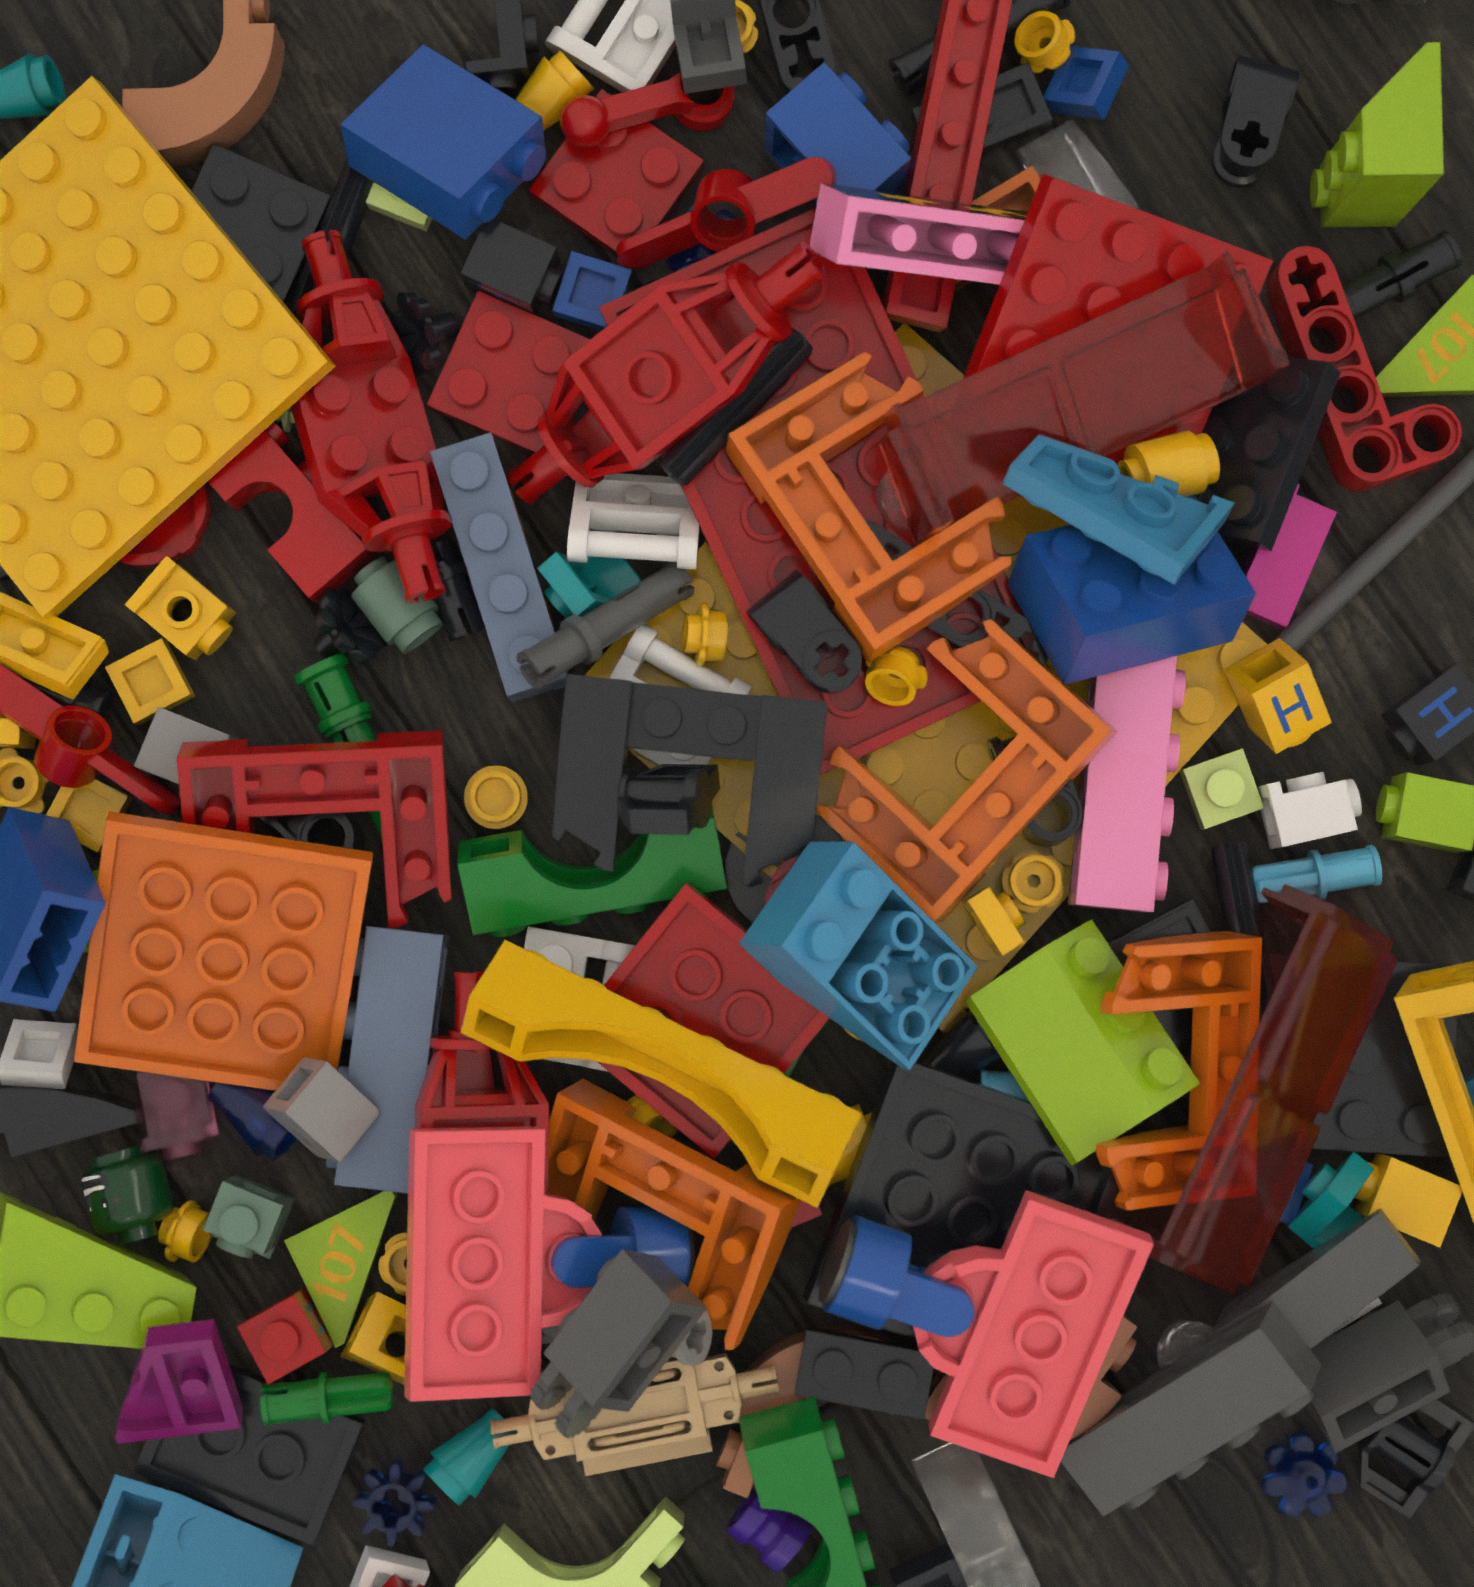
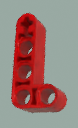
(1370, 424)

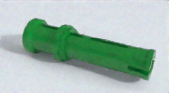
(338, 706)

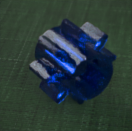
(380, 1512)

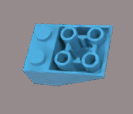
(859, 950)
(173, 1541)

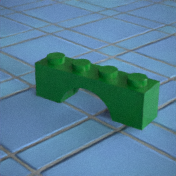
(516, 885)
(795, 1473)

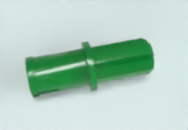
(325, 1397)

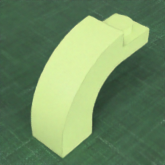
(513, 1563)

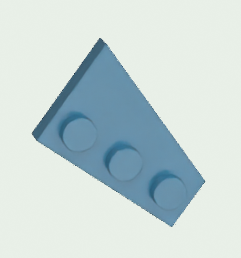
(1131, 516)

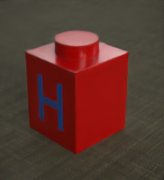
(285, 1335)

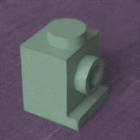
(248, 1217)

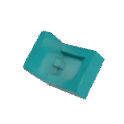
(585, 586)
(1328, 1201)

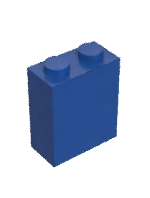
(444, 141)
(44, 907)

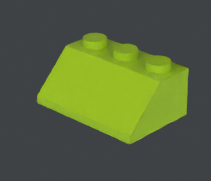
(1387, 152)
(1076, 1065)

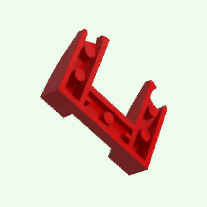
(398, 774)

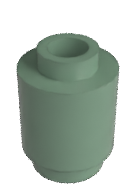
(384, 605)

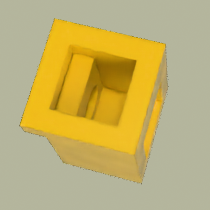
(160, 595)
(368, 1338)

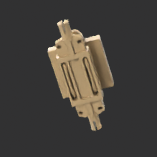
(662, 1425)

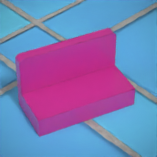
(1283, 572)

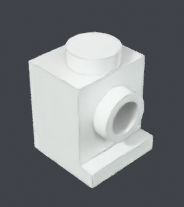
(1308, 809)

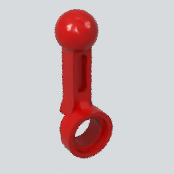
(589, 119)

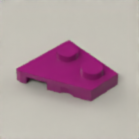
(180, 1386)

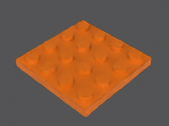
(219, 952)

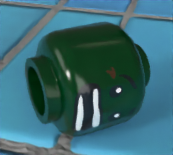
(127, 1194)

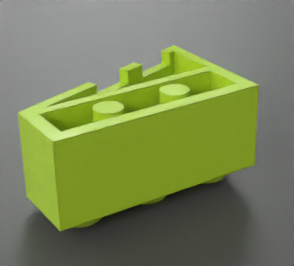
(80, 1287)

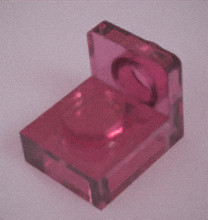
(176, 1114)

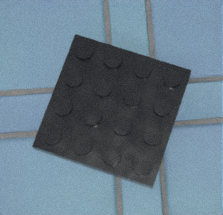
(953, 1169)

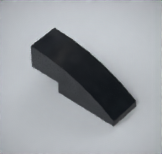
(49, 1117)

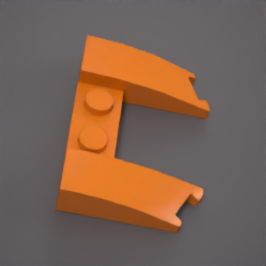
(785, 464)
(1053, 745)
(1221, 982)
(741, 1217)

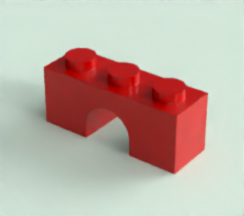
(318, 546)

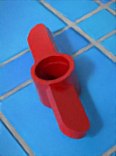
(756, 198)
(83, 729)

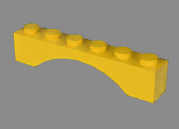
(545, 1012)

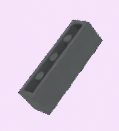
(1192, 1409)

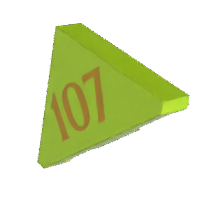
(1438, 355)
(338, 1260)

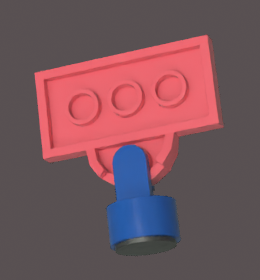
(502, 1259)
(1007, 1324)

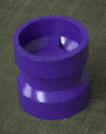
(772, 1532)

